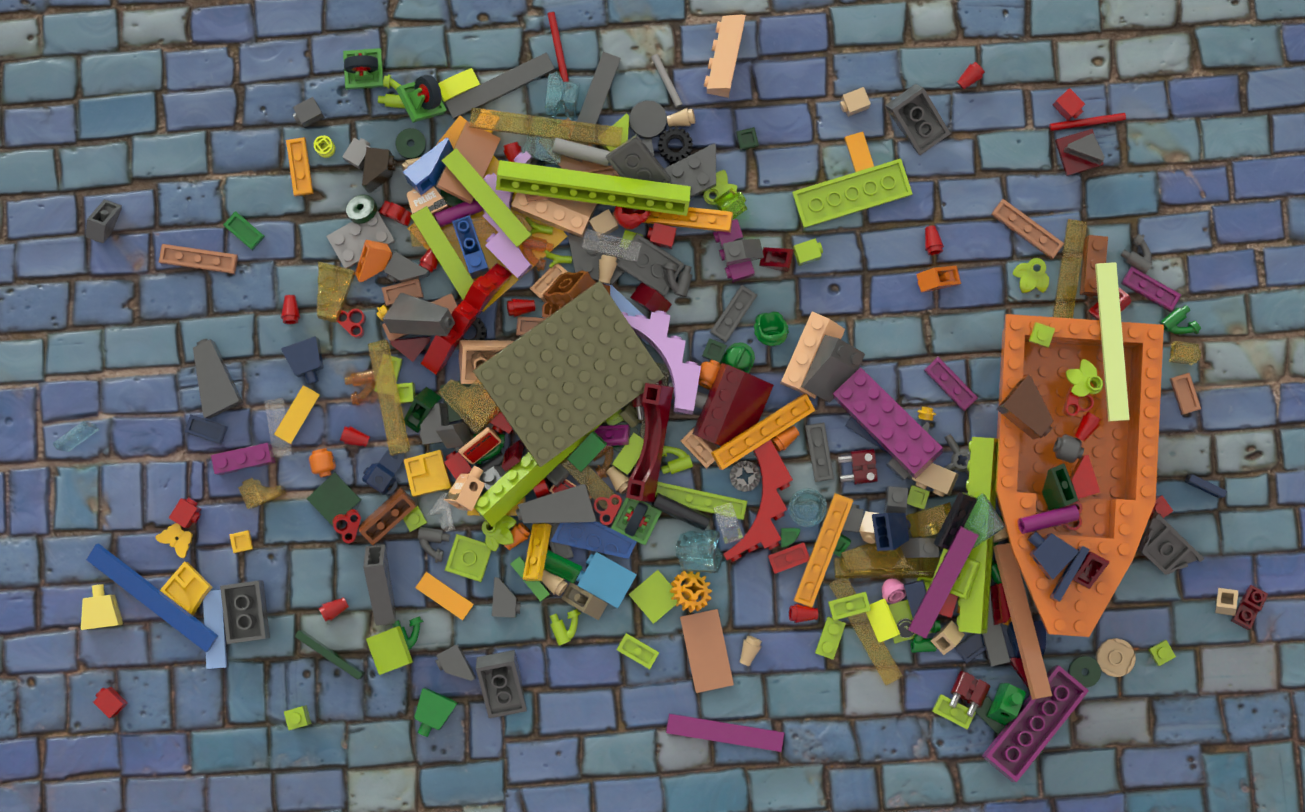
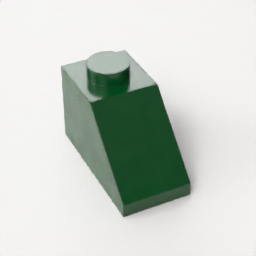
(420, 408)
(1058, 488)

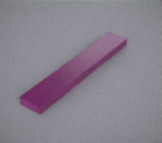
(943, 582)
(725, 732)

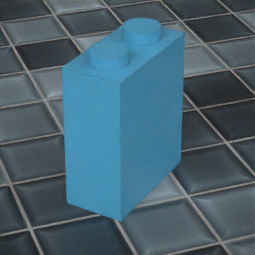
(606, 579)

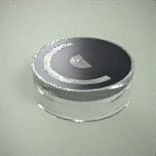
(903, 626)

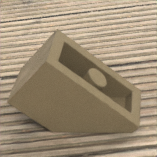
(584, 601)

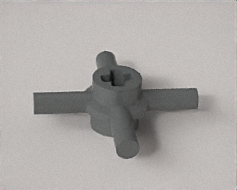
(955, 457)

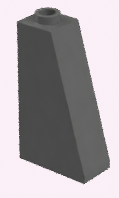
(418, 317)
(214, 380)
(560, 507)
(379, 584)

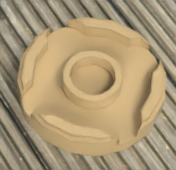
(1115, 657)

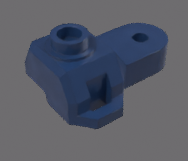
(382, 474)

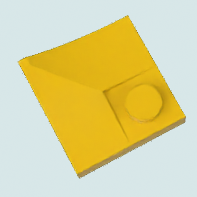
(427, 473)
(187, 588)

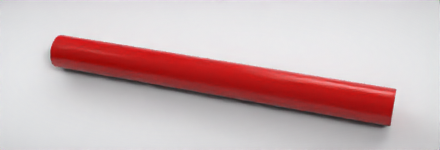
(558, 47)
(1087, 121)

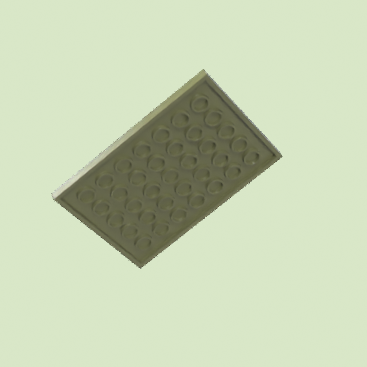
(568, 373)

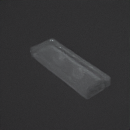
(611, 245)
(275, 413)

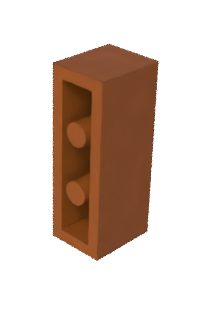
(1093, 253)
(387, 516)

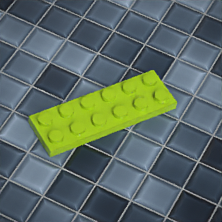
(852, 193)

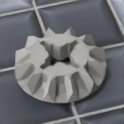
(753, 480)

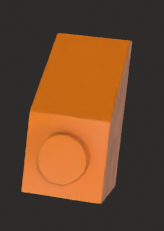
(372, 260)
(938, 278)

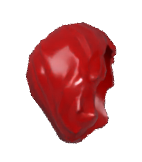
(629, 217)

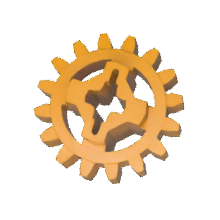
(690, 591)

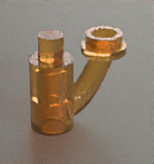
(536, 244)
(361, 378)
(608, 452)

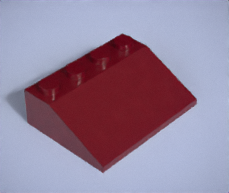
(732, 405)

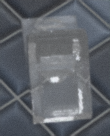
(444, 508)
(728, 523)

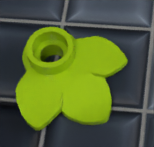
(721, 187)
(1029, 278)
(1082, 377)
(500, 533)

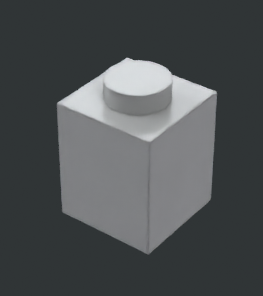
(356, 153)

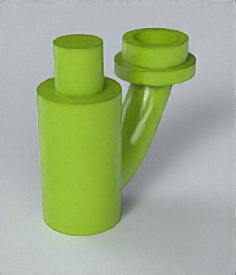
(391, 100)
(676, 465)
(559, 630)

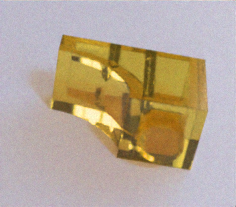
(256, 494)

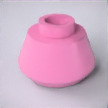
(893, 591)

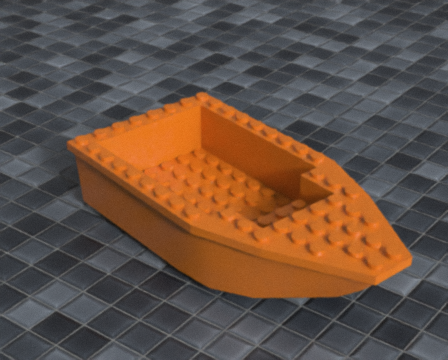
(1120, 453)

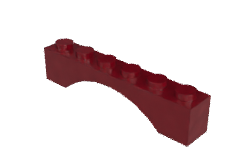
(644, 479)

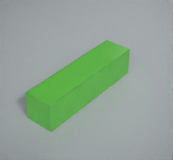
(535, 586)

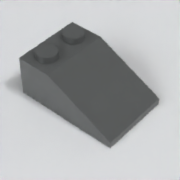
(918, 118)
(831, 367)
(501, 684)

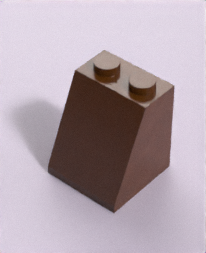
(1027, 409)

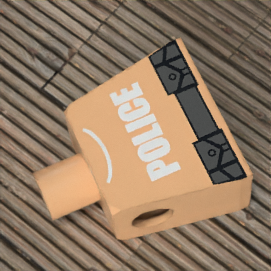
(430, 198)
(466, 490)

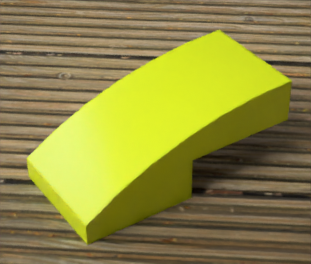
(458, 84)

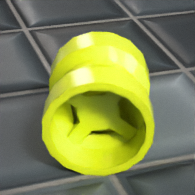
(324, 150)

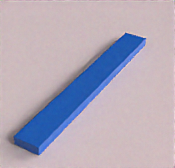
(152, 597)

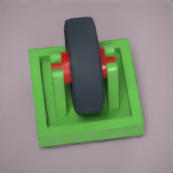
(363, 68)
(422, 98)
(636, 520)

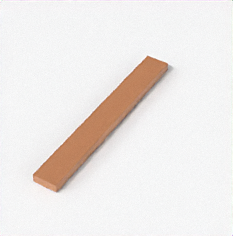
(1022, 622)

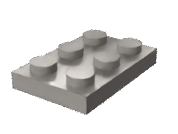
(350, 239)

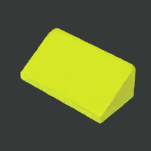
(882, 621)

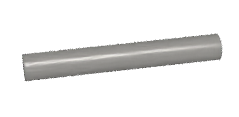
(660, 67)

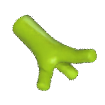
(537, 228)
(558, 258)

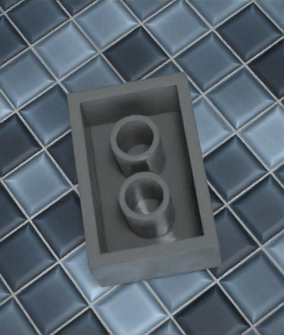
(245, 612)

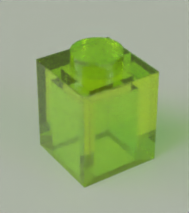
(731, 202)

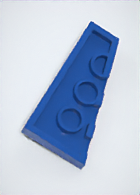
(594, 537)

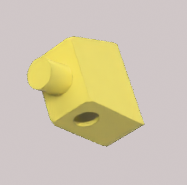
(100, 610)

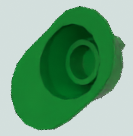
(739, 356)

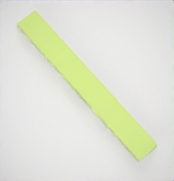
(1112, 341)

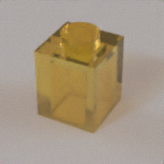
(1184, 353)

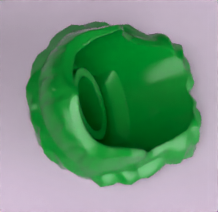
(771, 328)

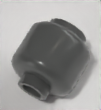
(1068, 448)

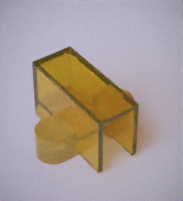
(928, 521)

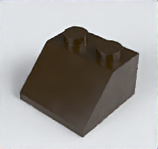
(377, 168)

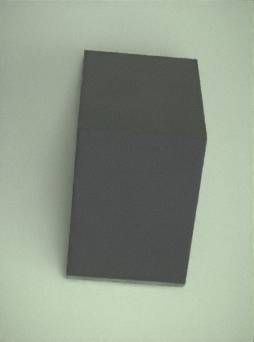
(1087, 149)

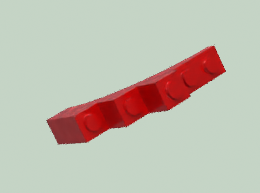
(464, 315)
(763, 531)

